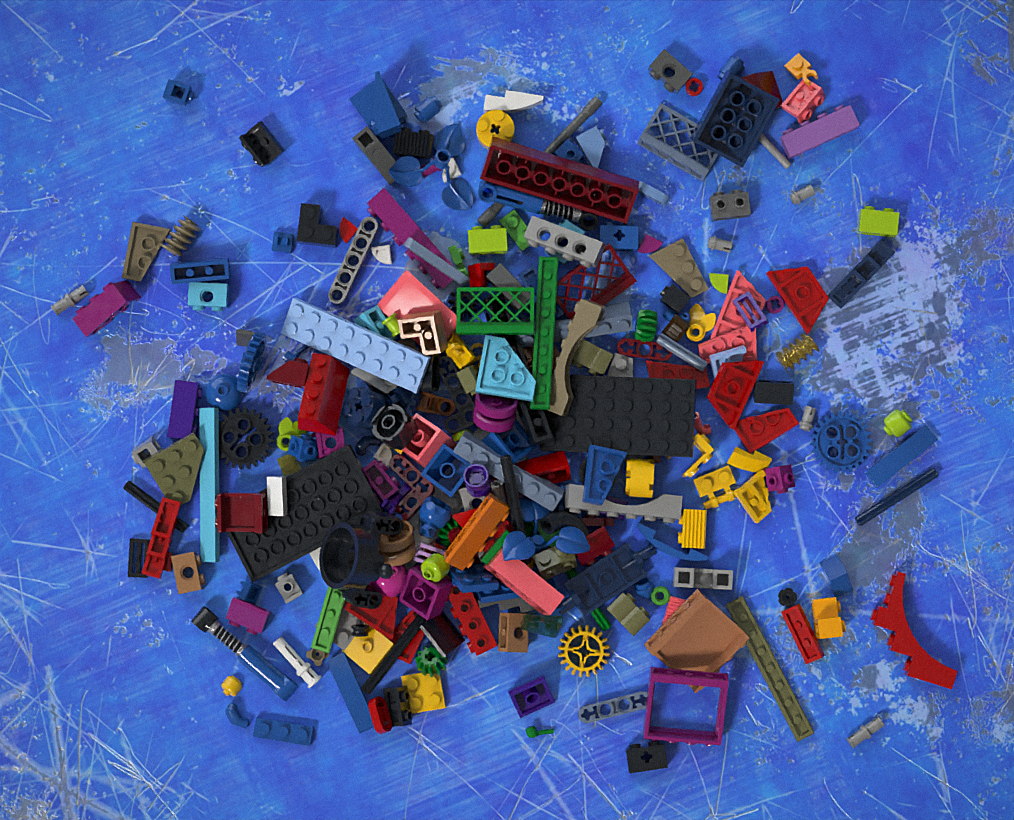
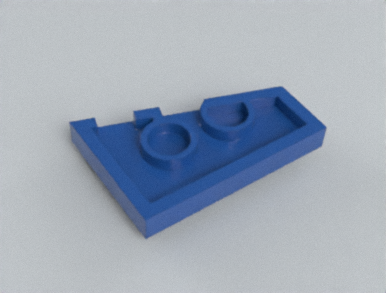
(600, 472)

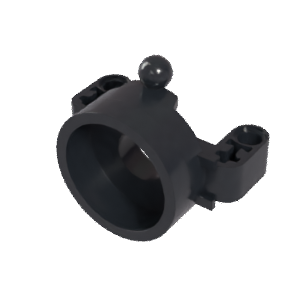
(352, 557)

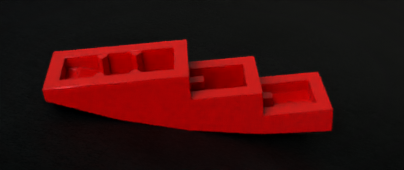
(161, 538)

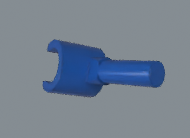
(289, 356)

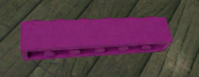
(402, 227)

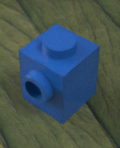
(569, 151)

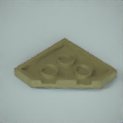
(177, 468)

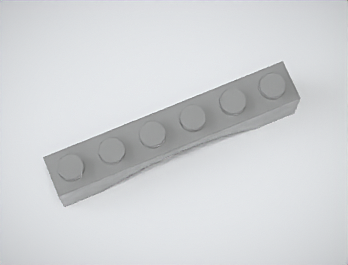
(662, 507)

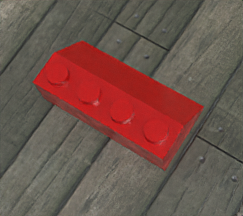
(323, 395)

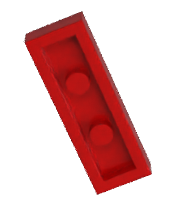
(802, 633)

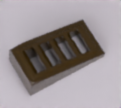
(676, 328)

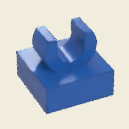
(282, 242)
(249, 592)

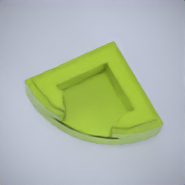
(719, 282)

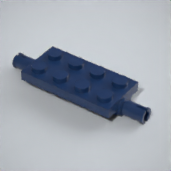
(605, 579)

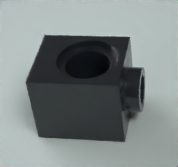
(674, 298)

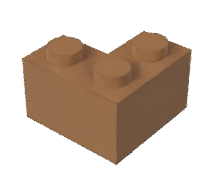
(428, 328)

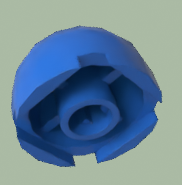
(222, 392)

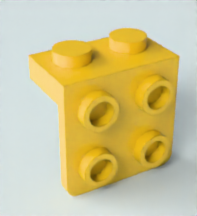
(702, 444)

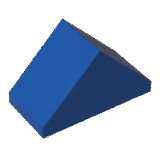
(836, 576)

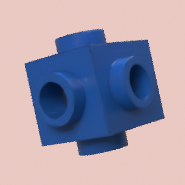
(303, 447)

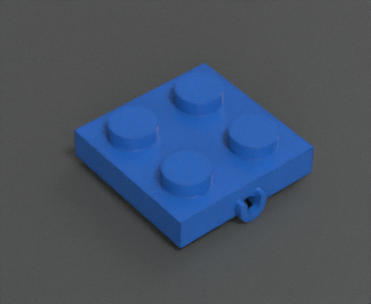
(473, 579)

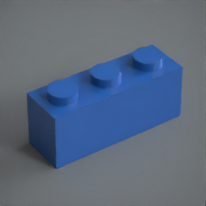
(200, 270)

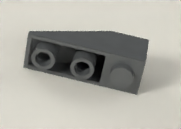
(375, 152)

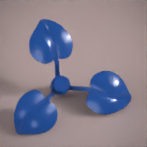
(448, 144)
(518, 547)

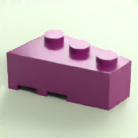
(105, 307)

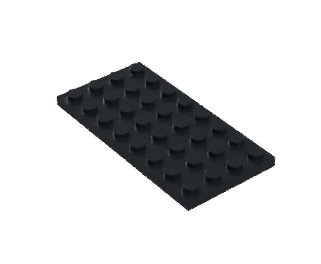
(627, 416)
(317, 498)

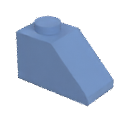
(592, 145)

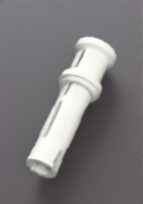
(303, 669)

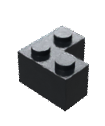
(311, 231)

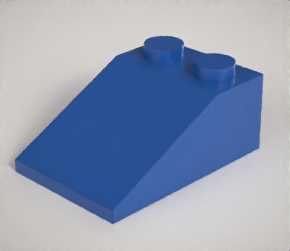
(384, 116)

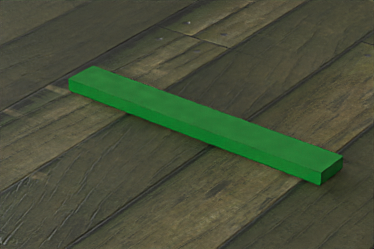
(544, 331)

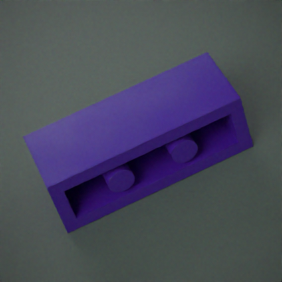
(184, 409)

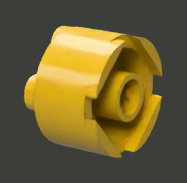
(495, 119)
(640, 478)

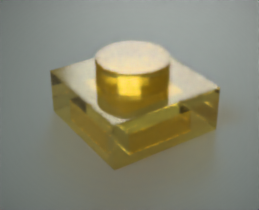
(289, 465)

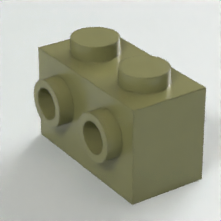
(553, 562)

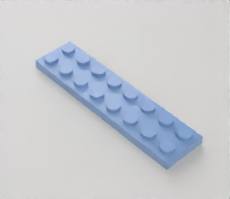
(355, 345)

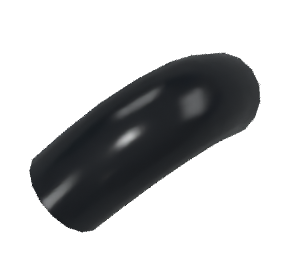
(559, 519)

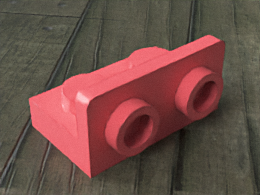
(803, 101)

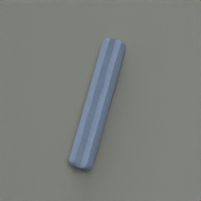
(681, 352)

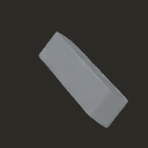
(353, 250)

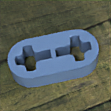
(653, 194)

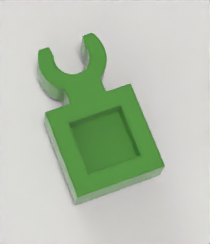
(457, 256)

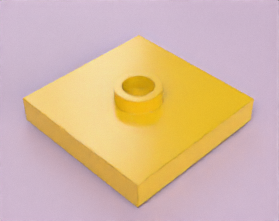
(369, 650)

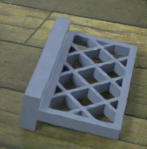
(669, 152)

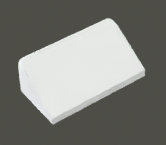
(277, 495)

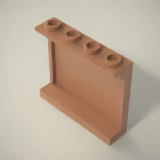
(697, 637)

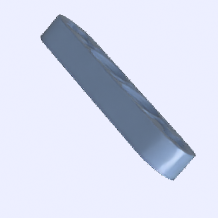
(436, 262)
(613, 703)

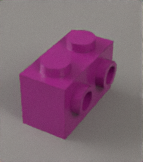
(380, 481)

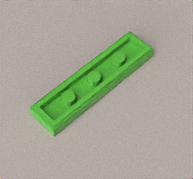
(328, 620)

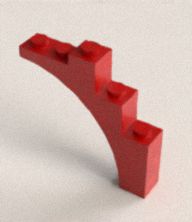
(902, 641)

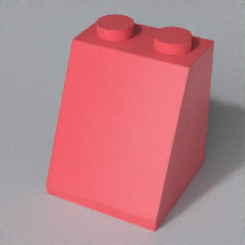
(426, 441)

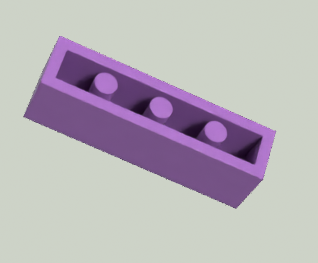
(819, 132)

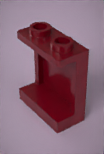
(241, 512)

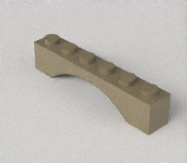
(587, 317)

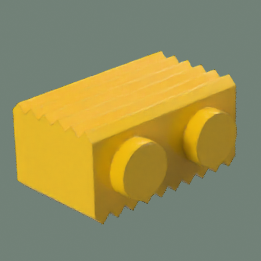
(693, 528)

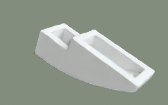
(512, 102)

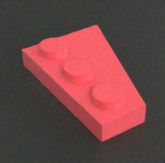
(730, 340)

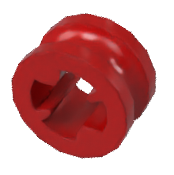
(688, 85)

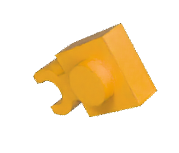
(799, 68)

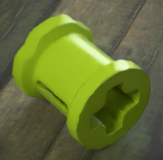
(392, 324)

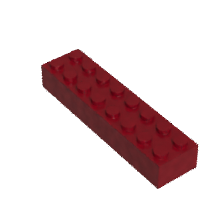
(559, 179)

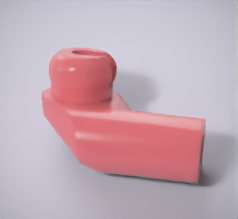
(699, 427)

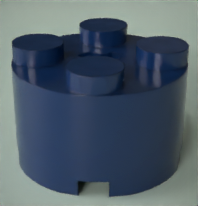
(362, 406)

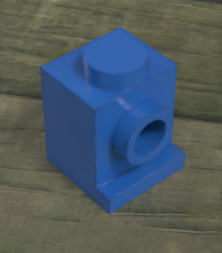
(173, 88)

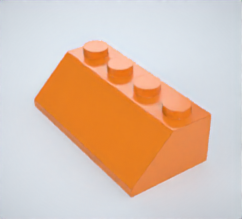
(476, 531)

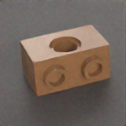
(180, 563)
(506, 639)

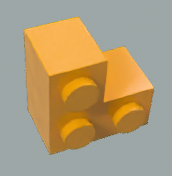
(826, 618)

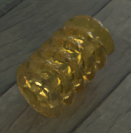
(796, 351)

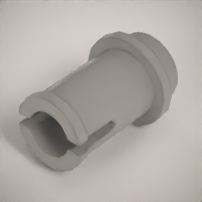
(802, 194)
(719, 244)
(807, 419)

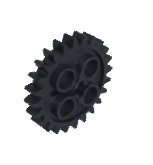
(254, 452)

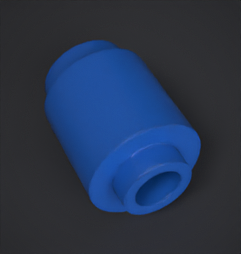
(733, 65)
(427, 108)

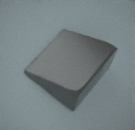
(243, 337)

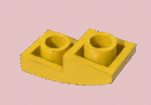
(747, 461)

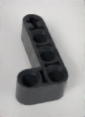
(454, 393)

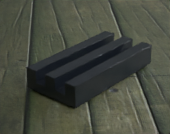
(131, 556)

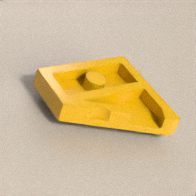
(754, 497)

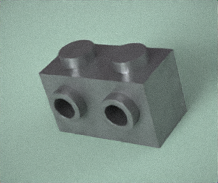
(729, 205)

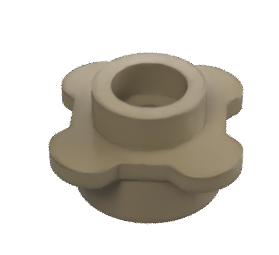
(317, 659)

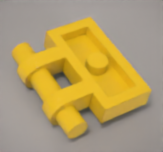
(715, 481)

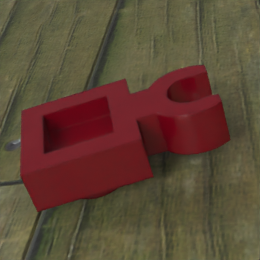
(592, 520)

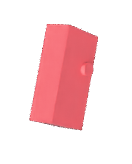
(525, 583)

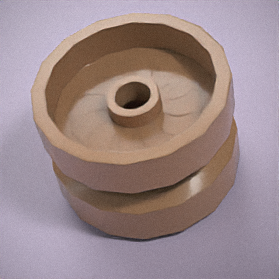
(398, 548)

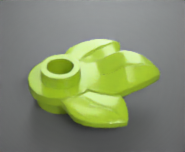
(286, 429)

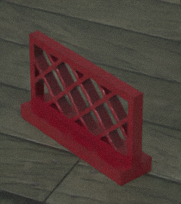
(604, 295)

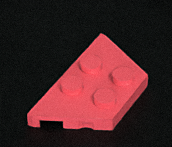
(729, 317)

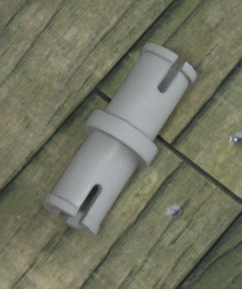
(69, 300)
(865, 732)

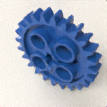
(251, 362)
(858, 441)

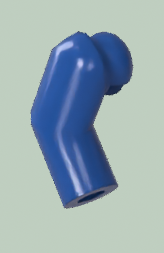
(668, 314)
(234, 718)

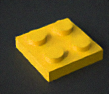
(424, 692)

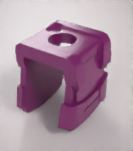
(323, 450)

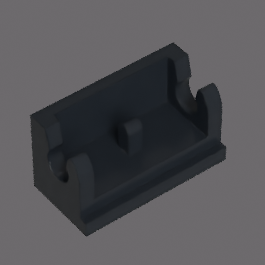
(773, 392)

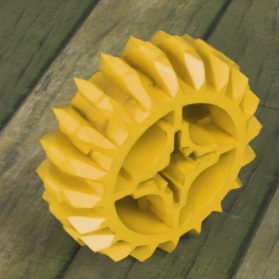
(567, 648)

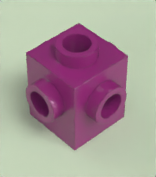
(780, 478)

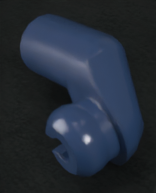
(364, 443)

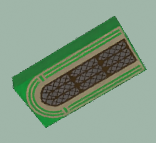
(494, 547)

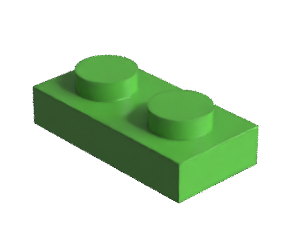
(515, 228)

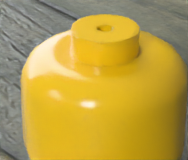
(231, 686)

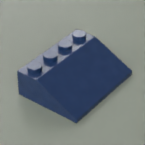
(734, 119)

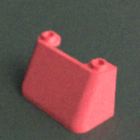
(411, 297)

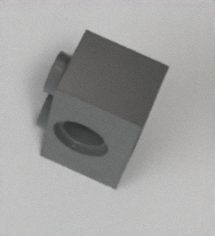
(667, 61)

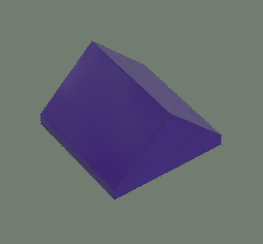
(531, 696)

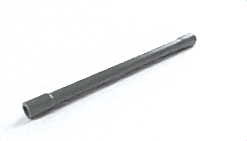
(592, 106)

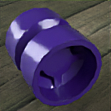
(477, 480)

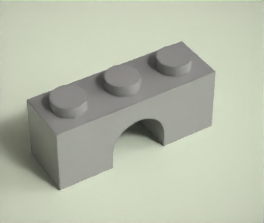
(702, 578)

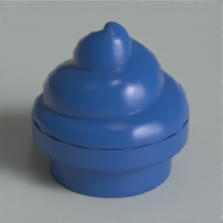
(644, 587)

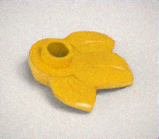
(700, 321)

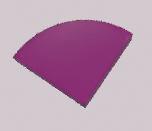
(649, 245)

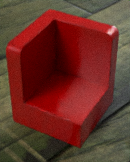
(477, 274)

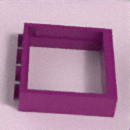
(686, 677)

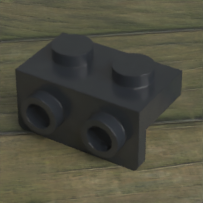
(261, 144)
(398, 705)

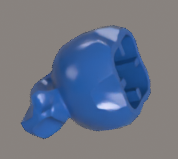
(433, 516)

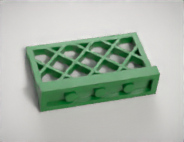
(490, 327)

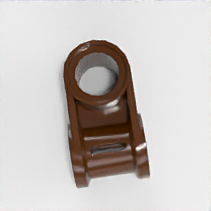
(432, 404)

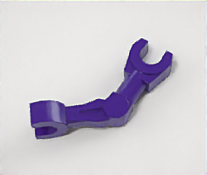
(391, 505)

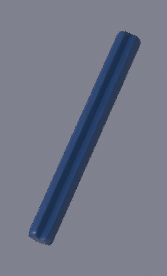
(896, 497)

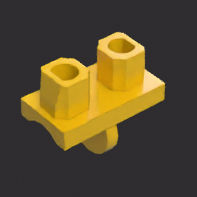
(460, 352)

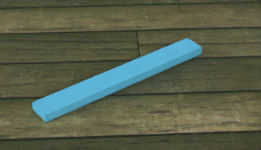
(209, 484)

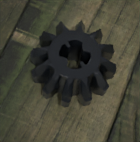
(469, 297)

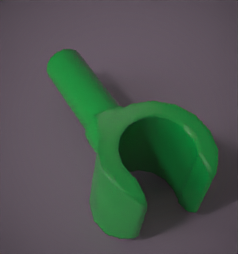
(532, 732)

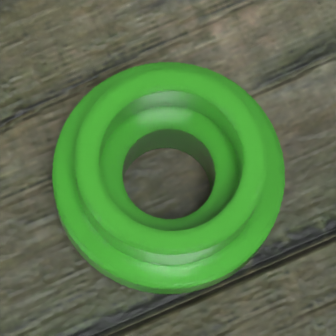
(665, 591)

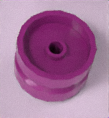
(494, 412)

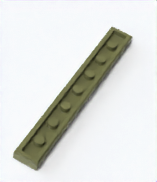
(770, 669)

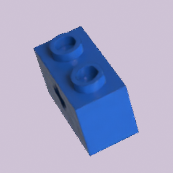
(627, 243)

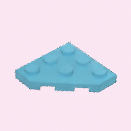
(503, 372)

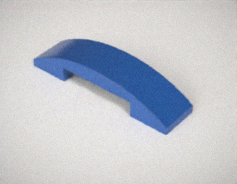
(649, 533)

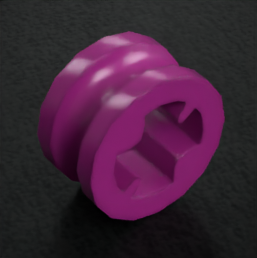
(780, 303)

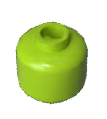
(897, 423)
(435, 567)

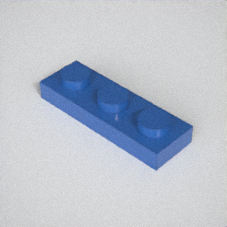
(283, 731)

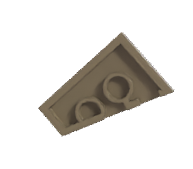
(142, 249)
(681, 267)

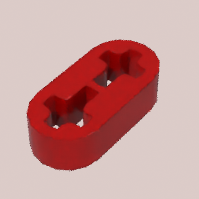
(380, 715)

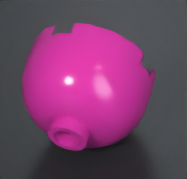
(393, 585)

